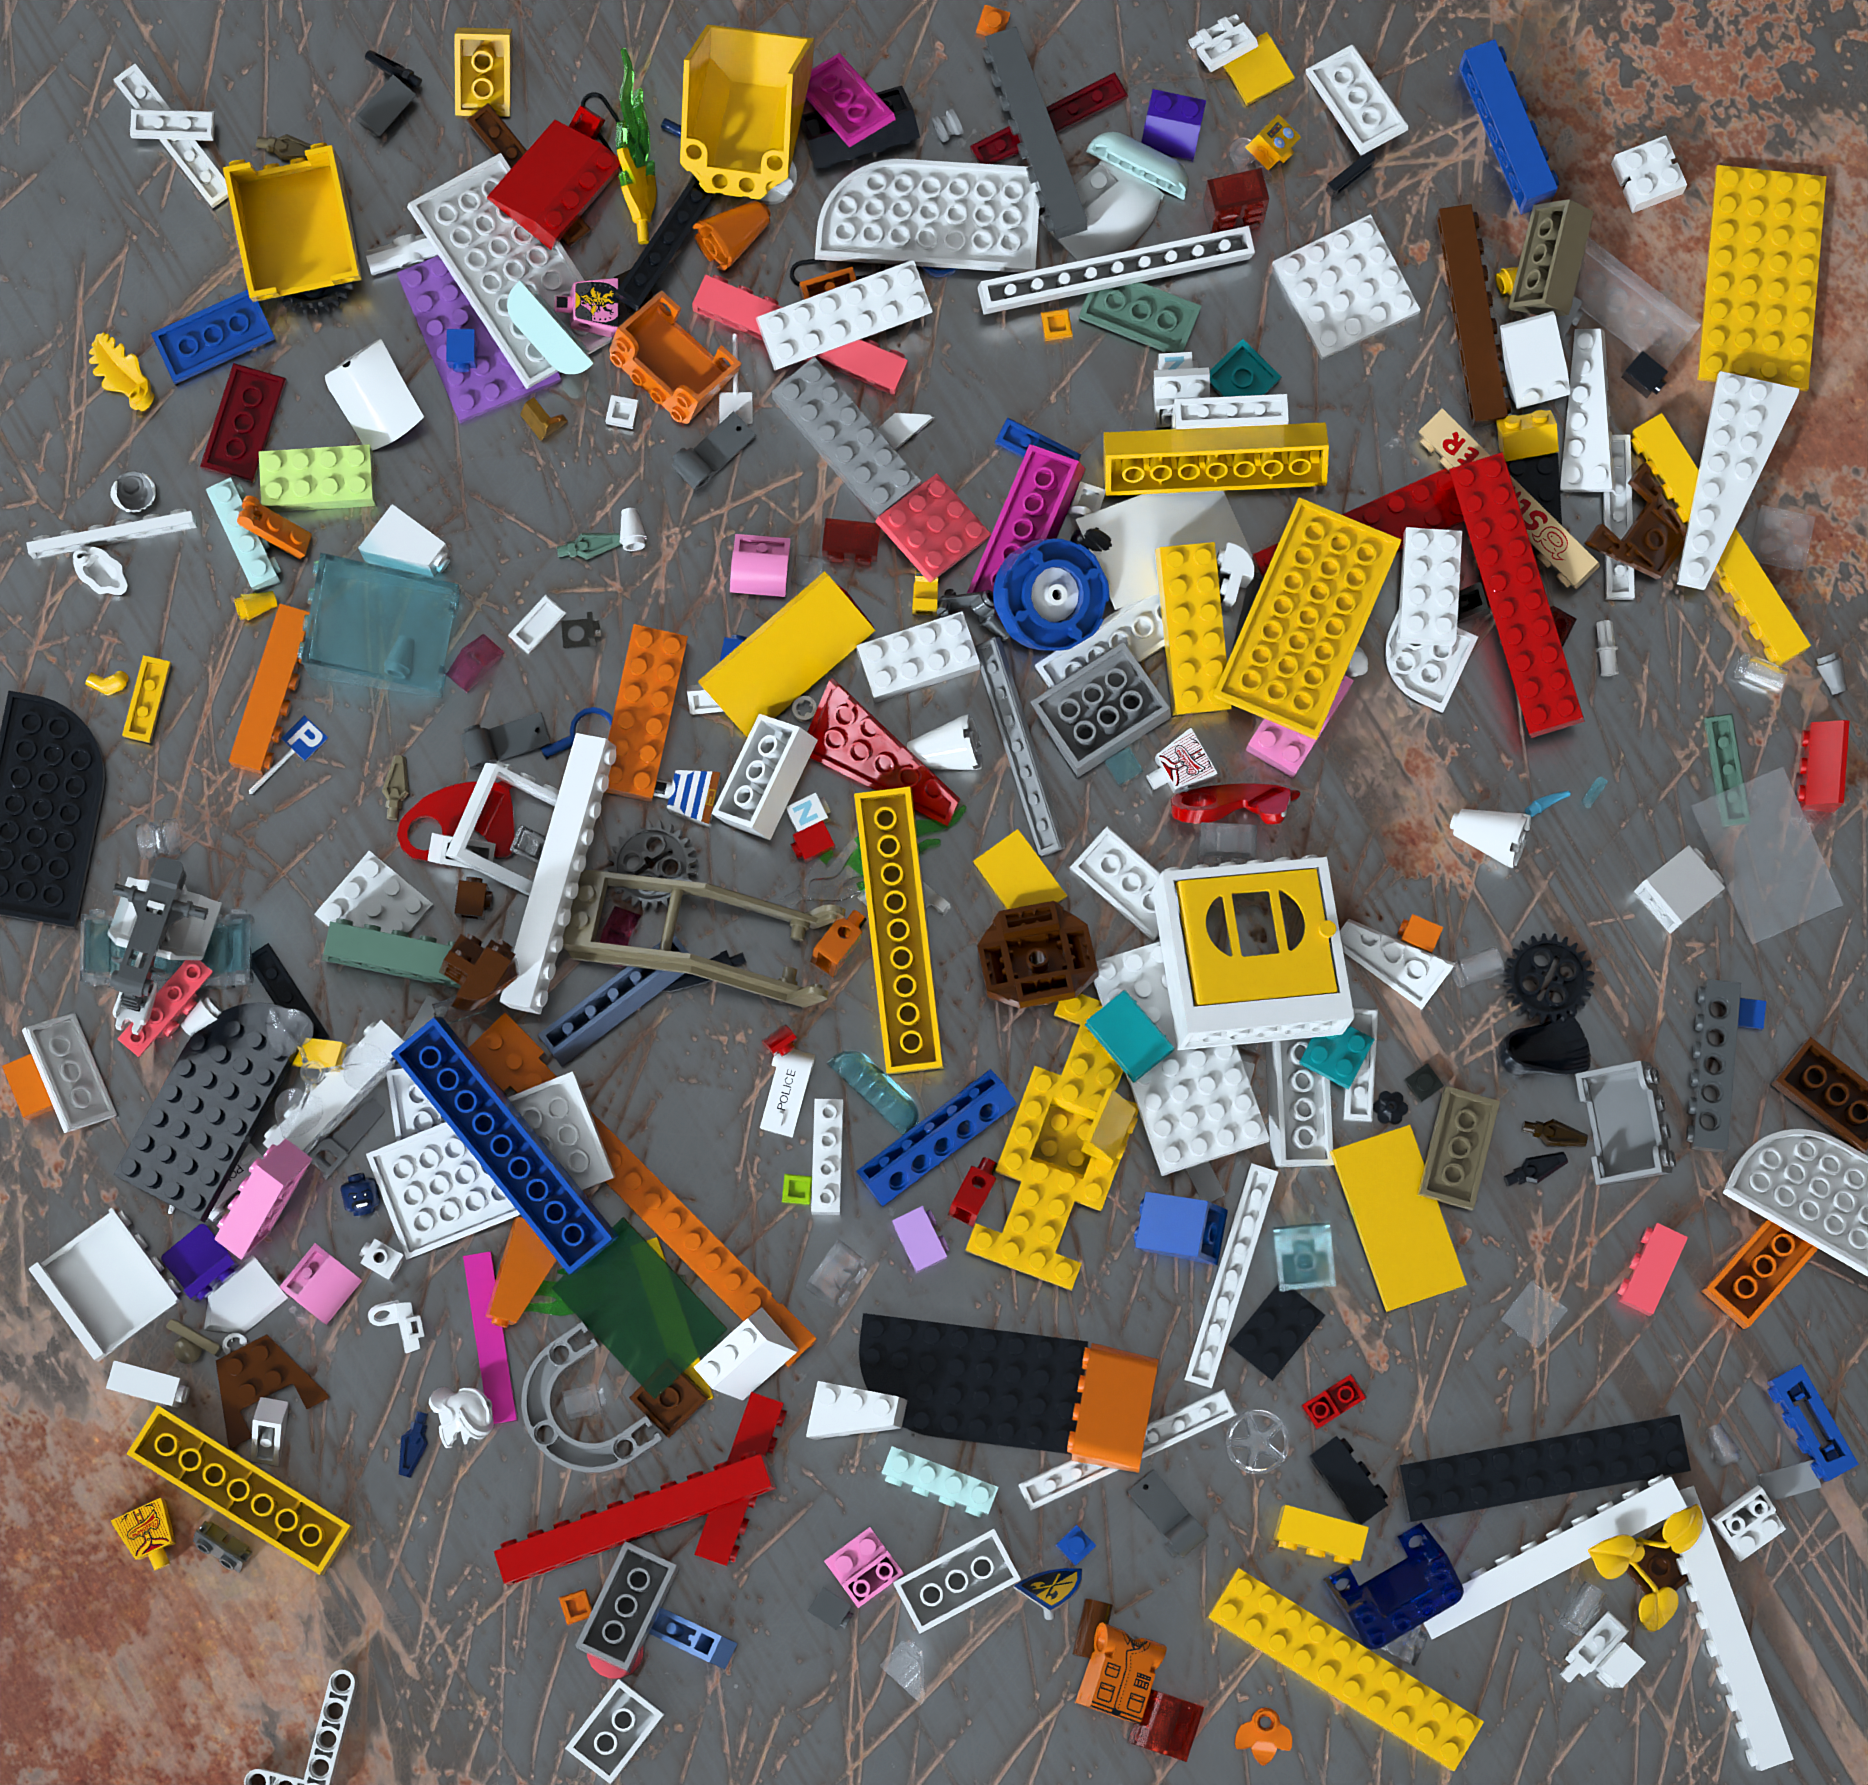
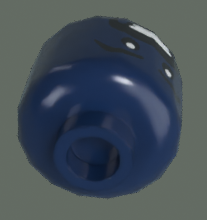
(360, 1194)

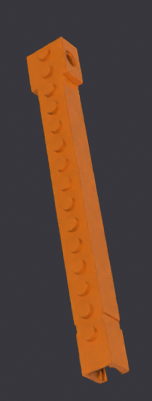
(517, 1064)

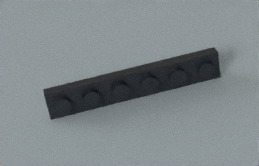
(663, 245)

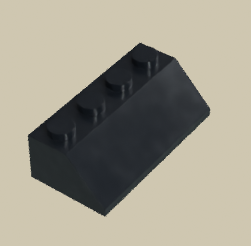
(828, 148)

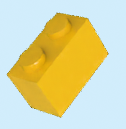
(1527, 435)

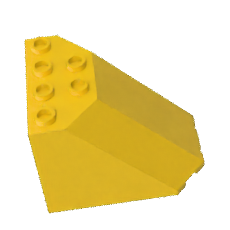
(743, 108)

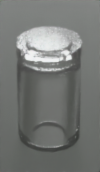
(1761, 673)
(1477, 967)
(1583, 1609)

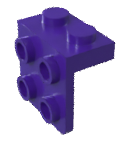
(199, 1262)

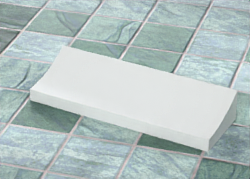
(1297, 1108)

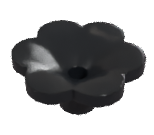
(1387, 1114)

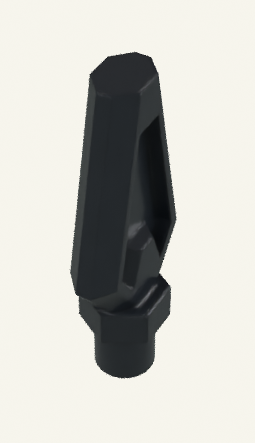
(392, 68)
(1536, 1168)

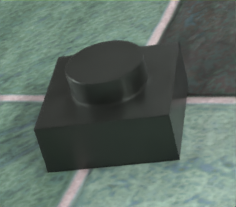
(1424, 1083)

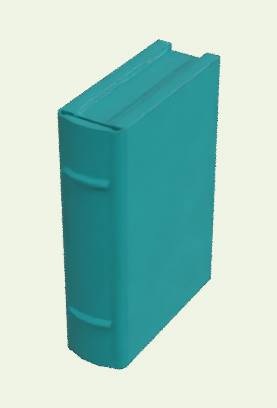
(1129, 1036)

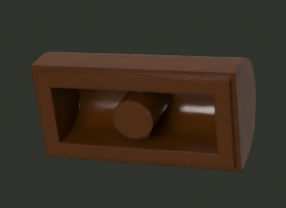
(1092, 1615)

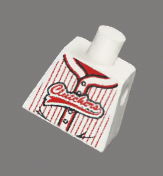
(1182, 764)

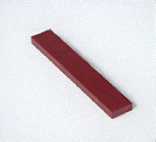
(1062, 114)

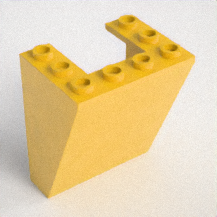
(293, 224)

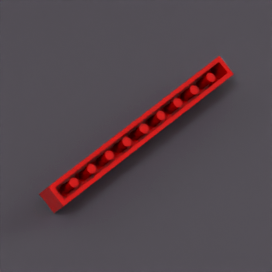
(634, 1519)

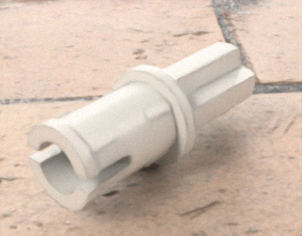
(1607, 648)

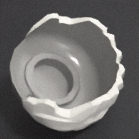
(133, 491)

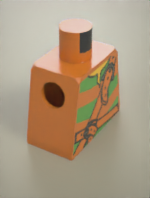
(832, 949)

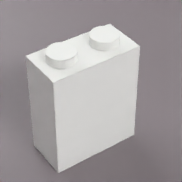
(148, 1385)

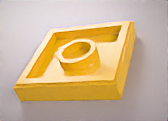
(1259, 71)

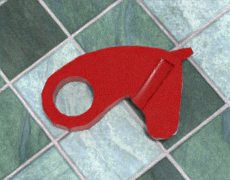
(1221, 800)
(447, 808)

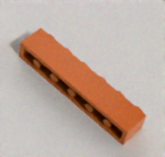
(270, 693)

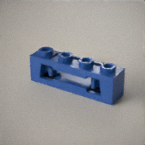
(1806, 1438)

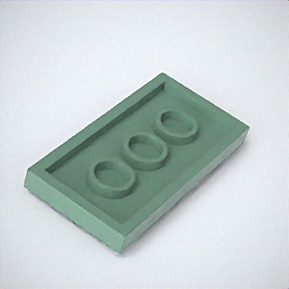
(1143, 315)

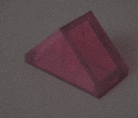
(474, 662)
(620, 927)

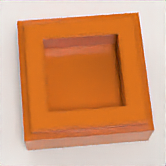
(576, 1606)

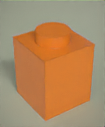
(1420, 933)

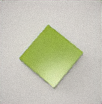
(797, 1189)

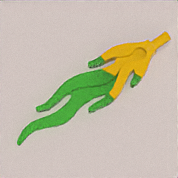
(633, 148)

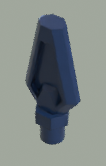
(413, 1445)

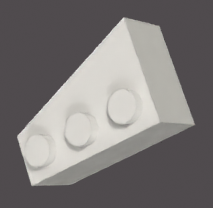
(850, 1410)

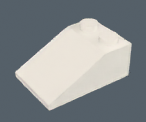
(1534, 360)

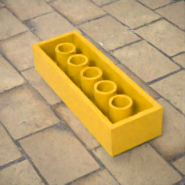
(1192, 626)

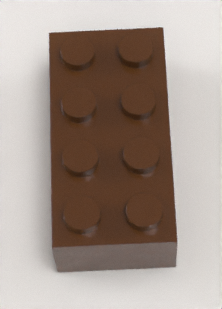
(1827, 1092)

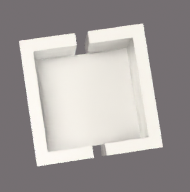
(1651, 174)

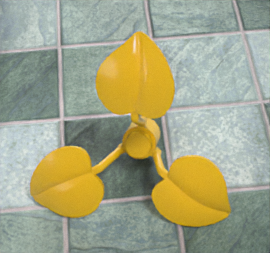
(1617, 1552)

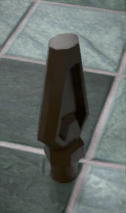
(1555, 1133)

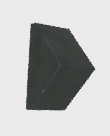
(1473, 603)

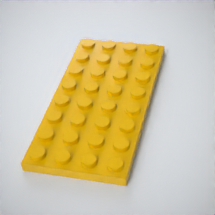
(1762, 275)
(1307, 618)

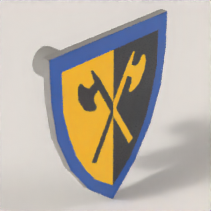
(1051, 1588)

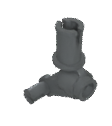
(980, 603)

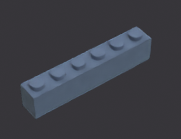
(606, 1008)

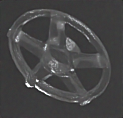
(1257, 1442)

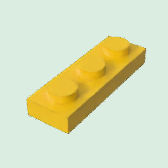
(146, 699)

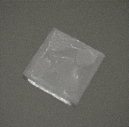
(1782, 538)

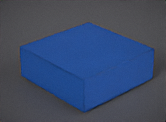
(1751, 1013)

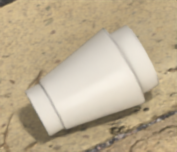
(632, 531)
(201, 1015)

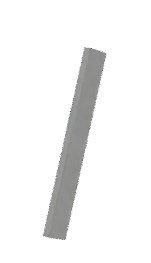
(1019, 747)

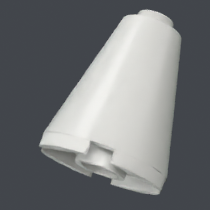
(949, 746)
(1493, 833)

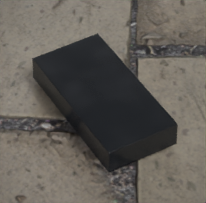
(1350, 174)

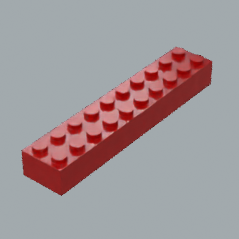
(1516, 595)

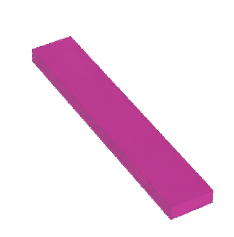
(490, 1338)

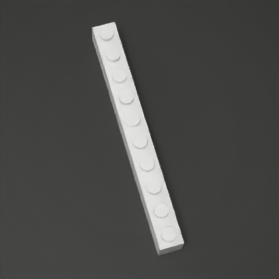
(1116, 270)
(559, 871)
(1559, 1552)
(1732, 1648)

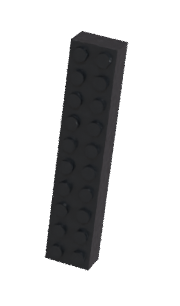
(1543, 1468)

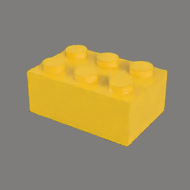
(1320, 1535)

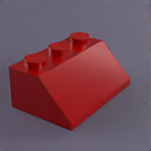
(1823, 765)

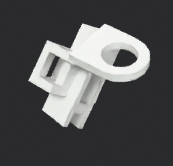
(402, 1314)

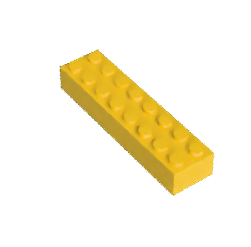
(1215, 459)
(240, 1490)

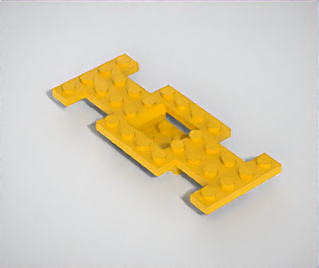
(1057, 1168)

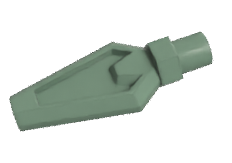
(589, 545)

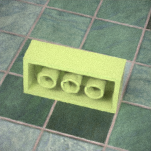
(317, 478)

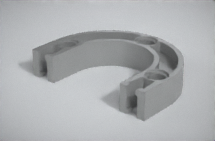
(538, 1412)

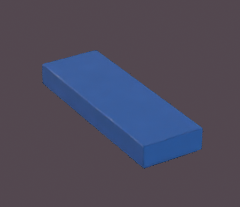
(1017, 438)

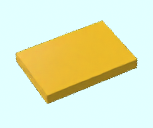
(1018, 873)

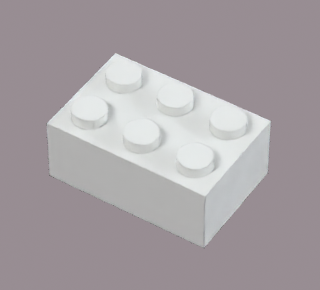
(615, 1731)

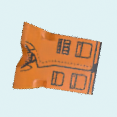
(1120, 1673)

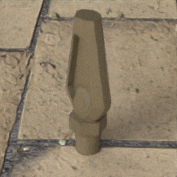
(284, 147)
(396, 786)

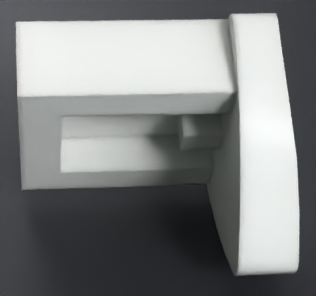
(1086, 501)

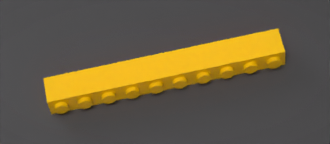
(1737, 565)

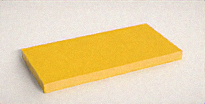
(787, 654)
(1397, 1227)

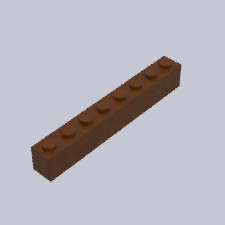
(1472, 315)

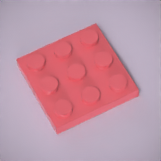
(933, 527)

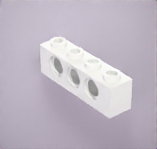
(827, 1157)

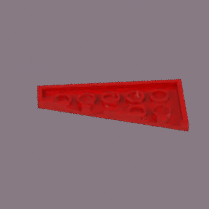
(869, 753)

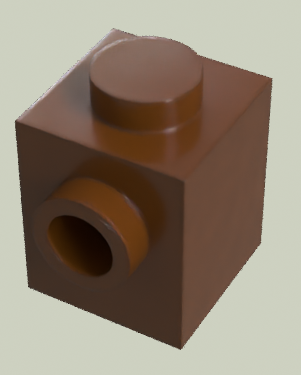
(473, 899)

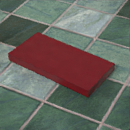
(243, 423)

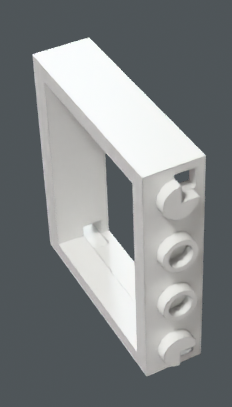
(473, 810)

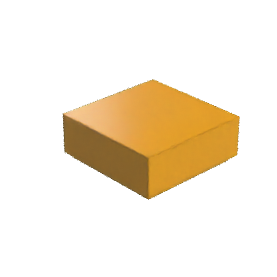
(1056, 324)

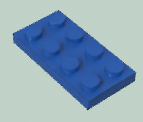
(212, 336)

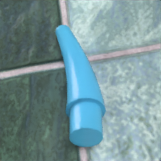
(1542, 803)

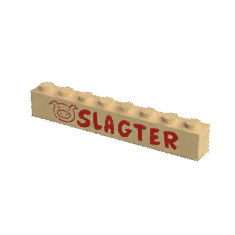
(1546, 535)

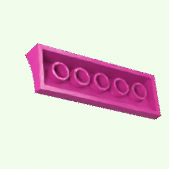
(1031, 511)

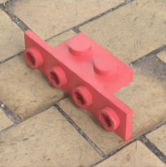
(170, 1004)

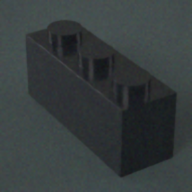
(1349, 1480)

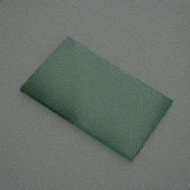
(641, 1310)

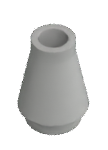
(1832, 671)

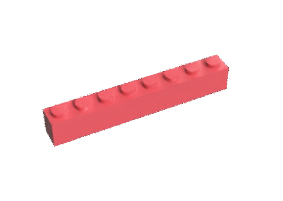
(857, 360)

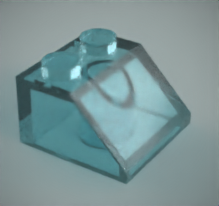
(1304, 1256)

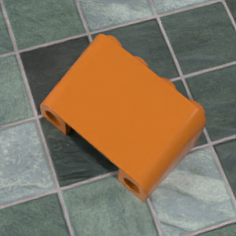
(669, 360)
(1112, 1408)

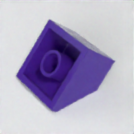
(1173, 124)

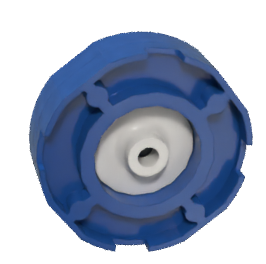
(1051, 594)

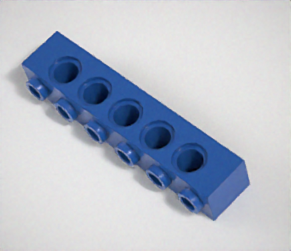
(936, 1137)

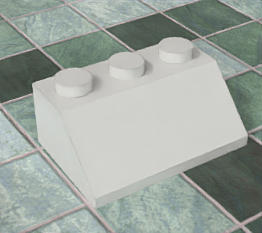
(747, 1356)

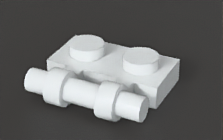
(1225, 47)

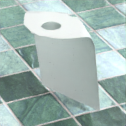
(374, 396)

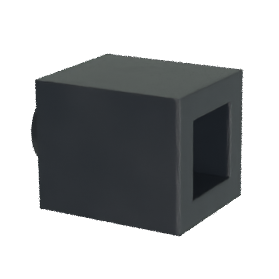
(1645, 375)

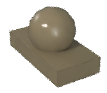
(190, 1345)

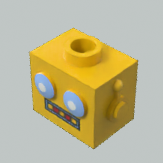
(1273, 142)

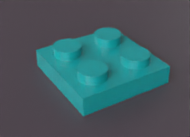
(1243, 373)
(1337, 1055)

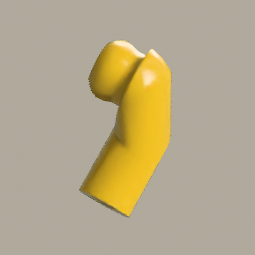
(109, 684)

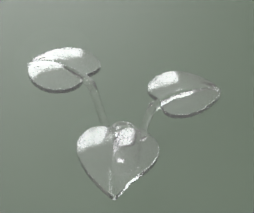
(295, 1109)

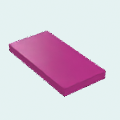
(846, 100)

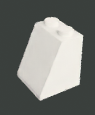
(404, 545)
(1680, 888)

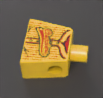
(147, 1532)

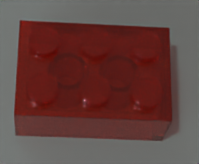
(1236, 201)

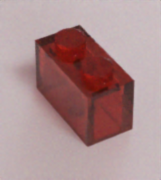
(851, 541)

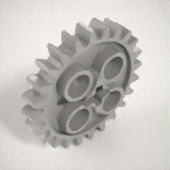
(639, 845)

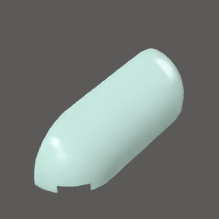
(1141, 162)
(547, 331)

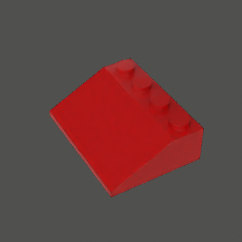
(555, 182)

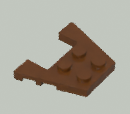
(1653, 537)
(256, 1373)

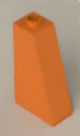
(520, 1274)

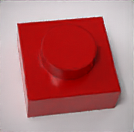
(587, 122)

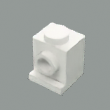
(391, 1263)

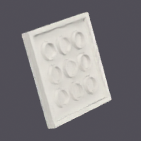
(1346, 287)

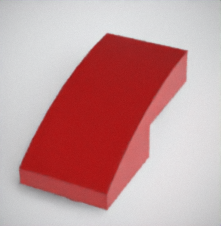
(780, 1041)
(1334, 1401)

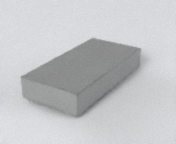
(1789, 1480)

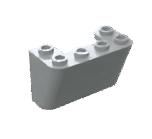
(1626, 1122)

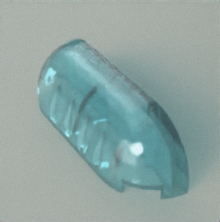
(876, 1089)

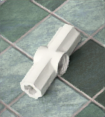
(401, 253)

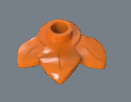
(1263, 1740)

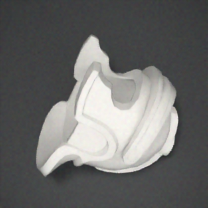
(462, 1411)

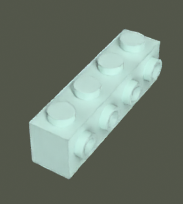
(249, 547)
(939, 1480)

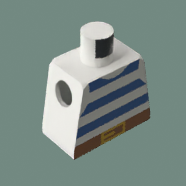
(691, 795)

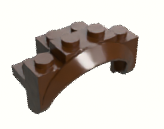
(479, 970)

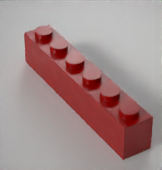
(754, 1434)

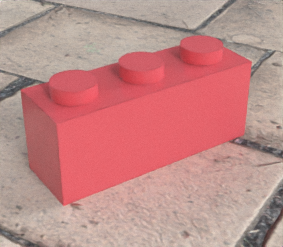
(1651, 1268)

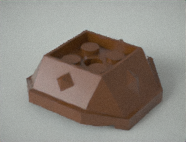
(1033, 936)

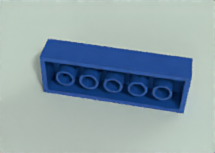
(1508, 125)

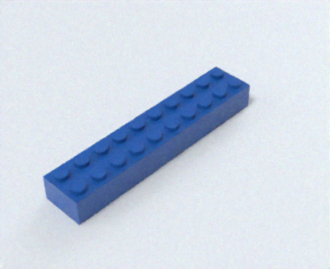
(505, 1145)

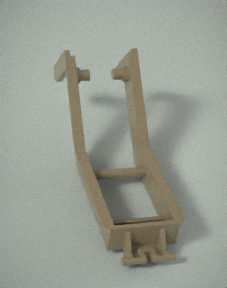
(587, 909)

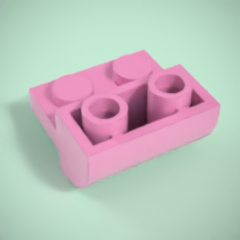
(760, 565)
(320, 1283)
(863, 1567)

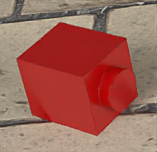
(812, 842)

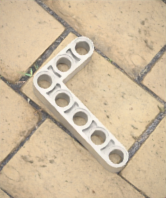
(319, 1750)

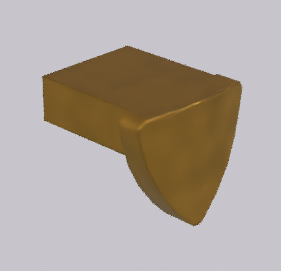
(539, 420)

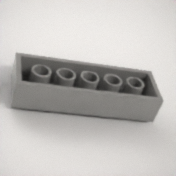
(845, 438)

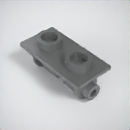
(211, 1542)

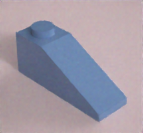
(693, 1638)

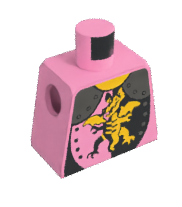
(591, 306)

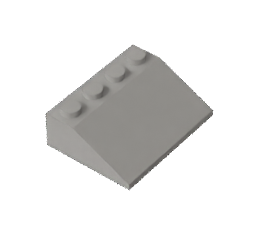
(1101, 709)

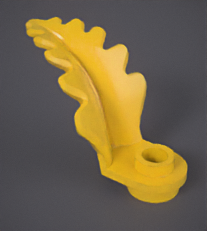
(120, 371)

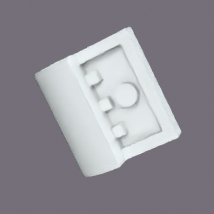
(1177, 385)
(1234, 571)
(1748, 1523)

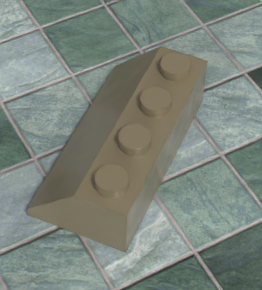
(1551, 258)

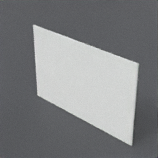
(1155, 522)

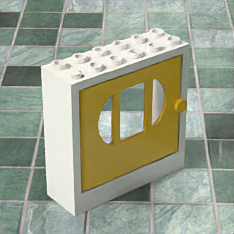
(1259, 995)

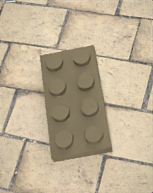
(1458, 1148)

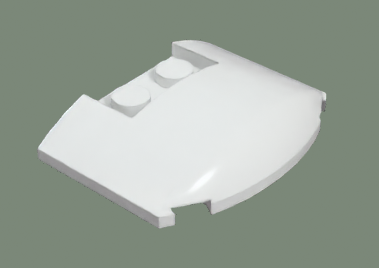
(1116, 209)

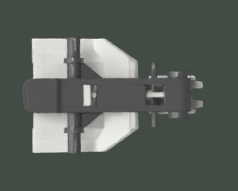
(156, 921)

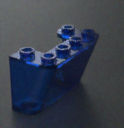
(1400, 1595)

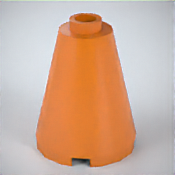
(731, 232)

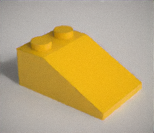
(483, 70)
(1109, 1127)

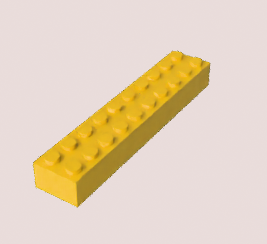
(899, 930)
(1345, 1669)

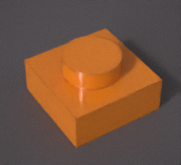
(992, 20)

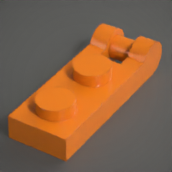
(273, 527)

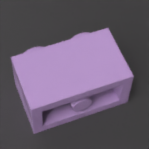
(920, 1238)

